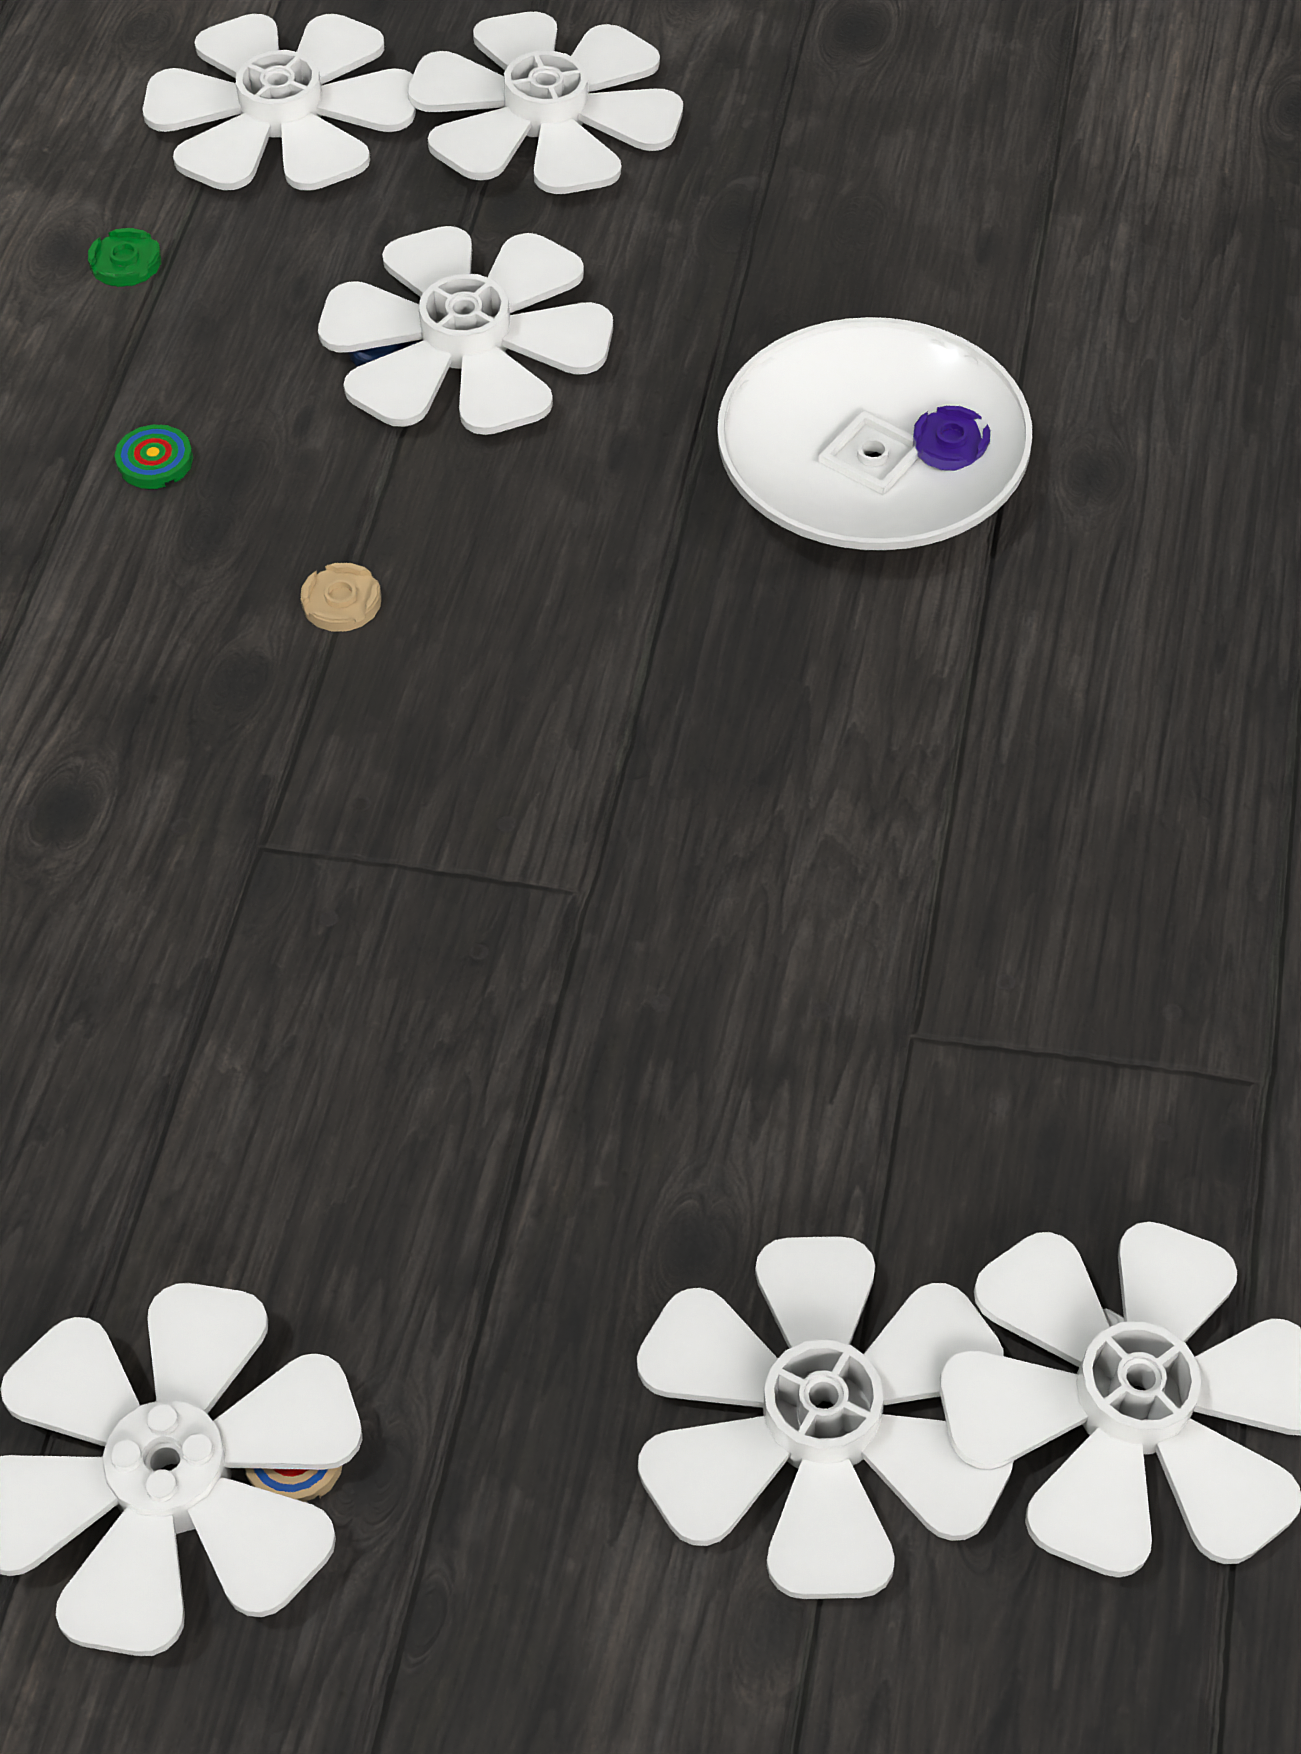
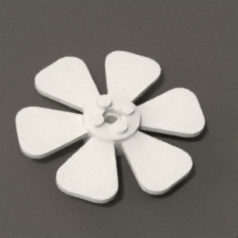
(279, 97)
(545, 98)
(465, 327)
(1098, 1498)
(828, 1529)
(257, 1540)

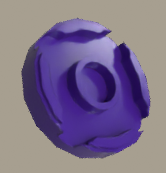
(942, 444)

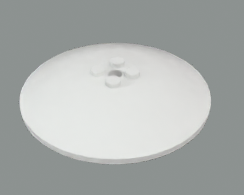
(856, 387)

